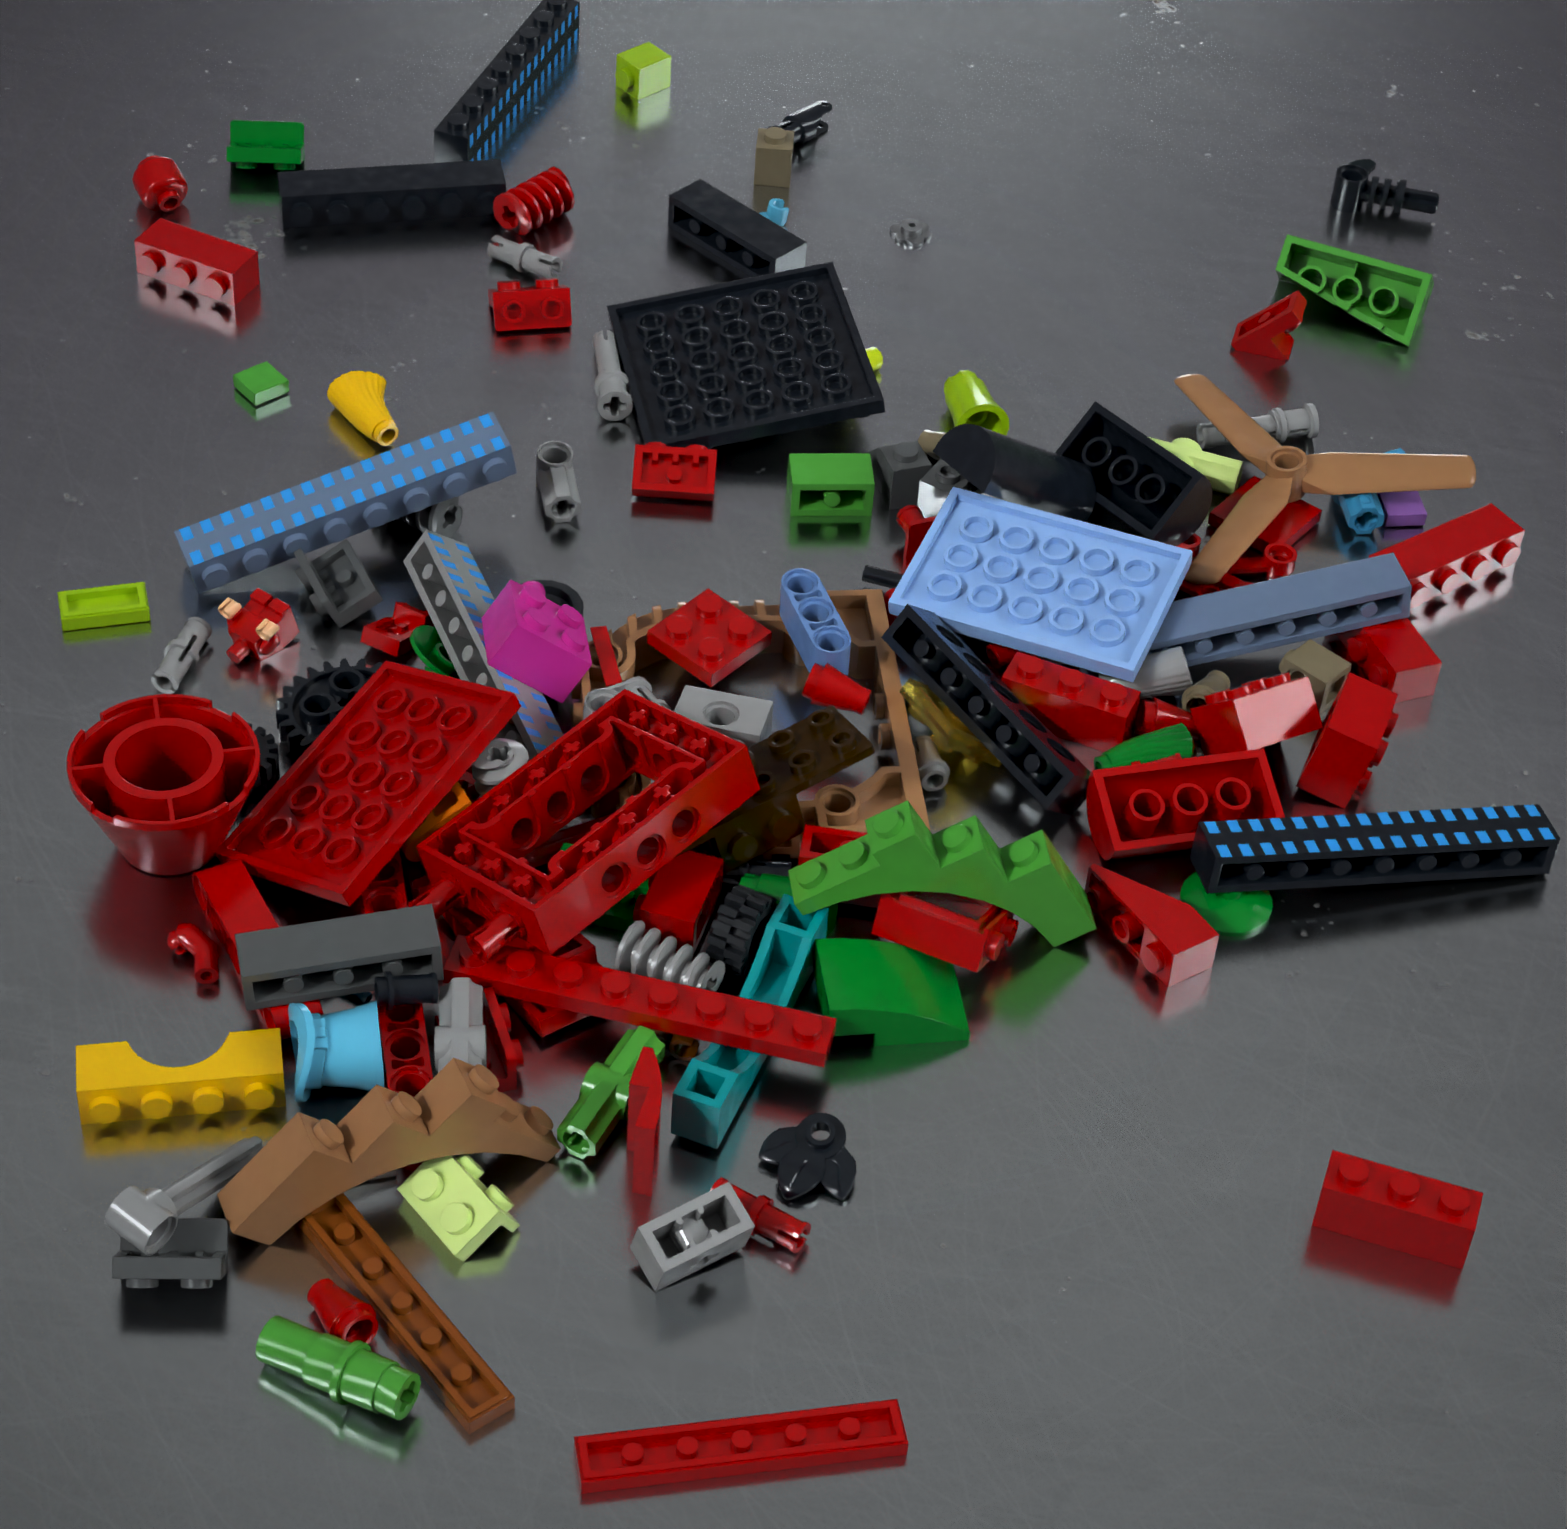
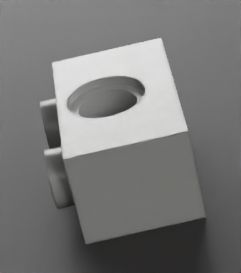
(730, 714)

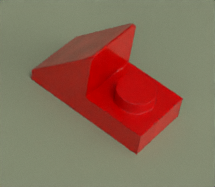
(1269, 329)

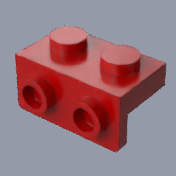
(530, 307)

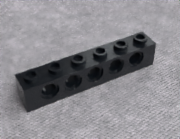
(989, 709)

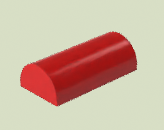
(1161, 802)

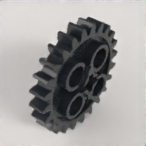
(317, 700)

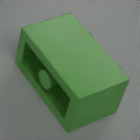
(830, 484)

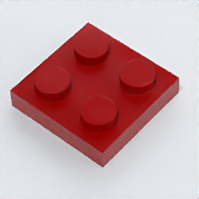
(709, 637)

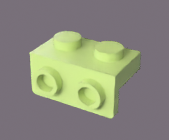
(457, 1203)

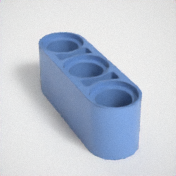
(813, 621)

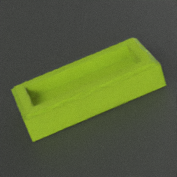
(103, 606)

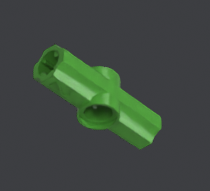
(605, 1095)

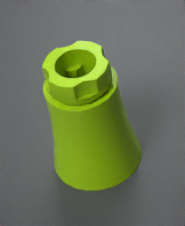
(973, 404)

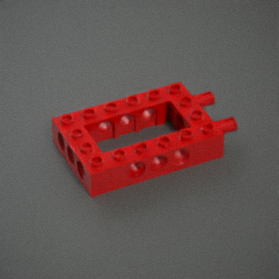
(483, 848)

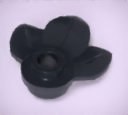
(808, 1161)

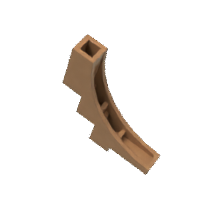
(383, 1132)

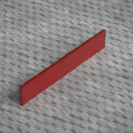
(606, 655)

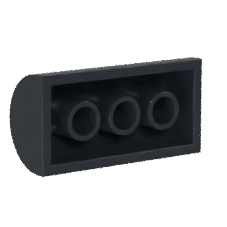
(1019, 471)
(1139, 477)

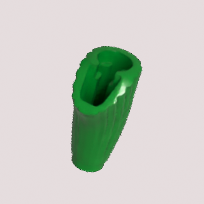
(1149, 747)

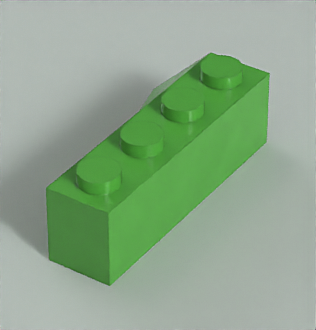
(1365, 287)

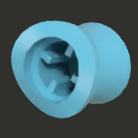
(336, 1048)

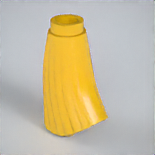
(361, 401)

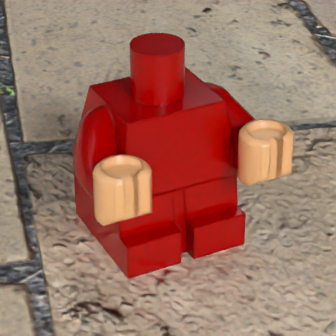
(259, 627)

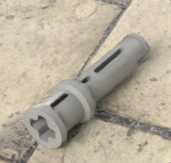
(611, 383)
(1277, 422)

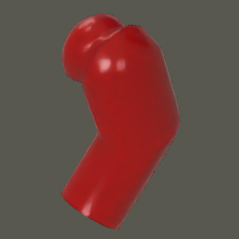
(205, 951)

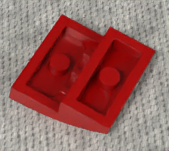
(645, 1121)

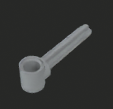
(151, 1215)

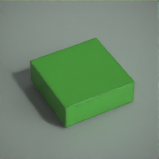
(261, 383)

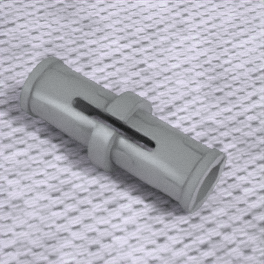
(524, 257)
(171, 671)

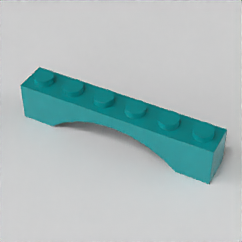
(722, 1075)

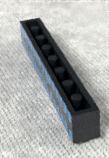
(507, 82)
(1373, 848)

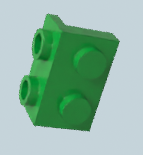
(266, 143)

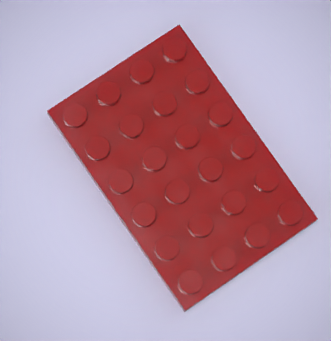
(368, 781)

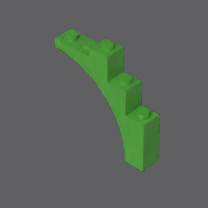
(958, 860)

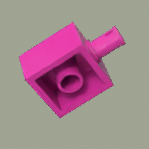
(536, 639)

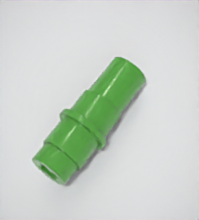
(339, 1367)

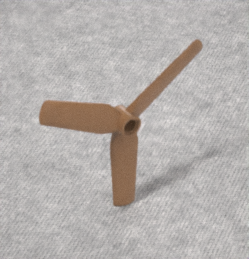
(1293, 473)

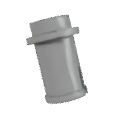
(932, 770)

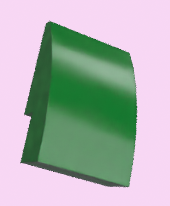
(888, 992)

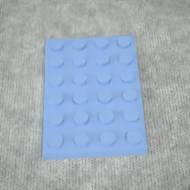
(1043, 583)

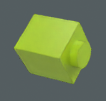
(643, 70)

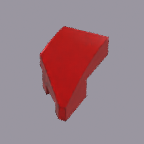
(394, 632)

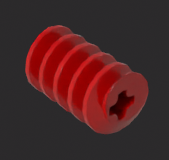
(534, 202)

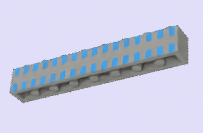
(456, 602)

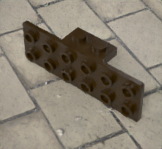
(784, 767)

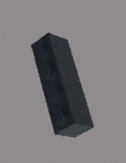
(734, 231)

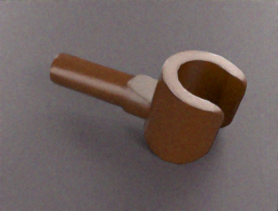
(680, 1046)

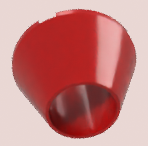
(165, 778)

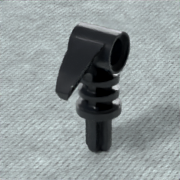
(1354, 188)

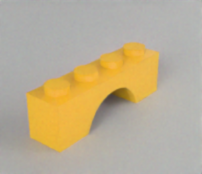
(122, 1086)

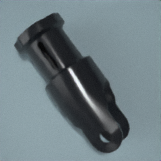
(806, 122)

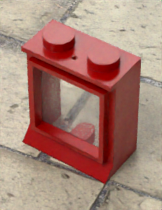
(946, 926)

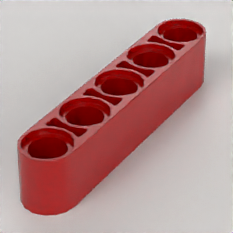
(237, 907)

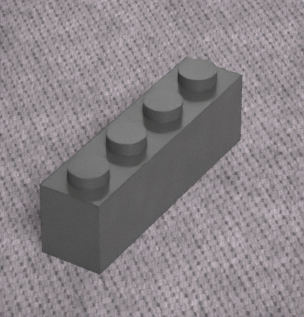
(336, 955)

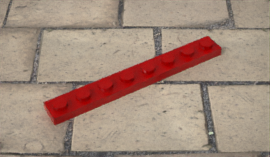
(647, 1002)

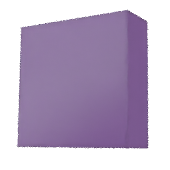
(1402, 508)

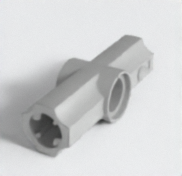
(460, 1024)

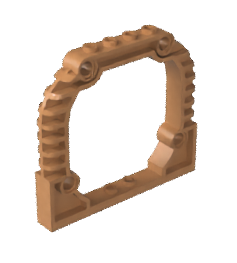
(870, 658)

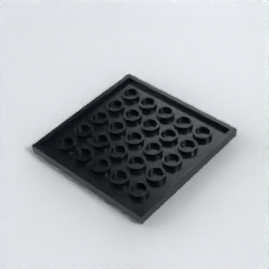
(745, 359)

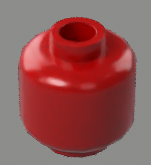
(159, 182)

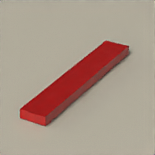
(739, 1446)

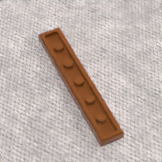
(408, 1314)

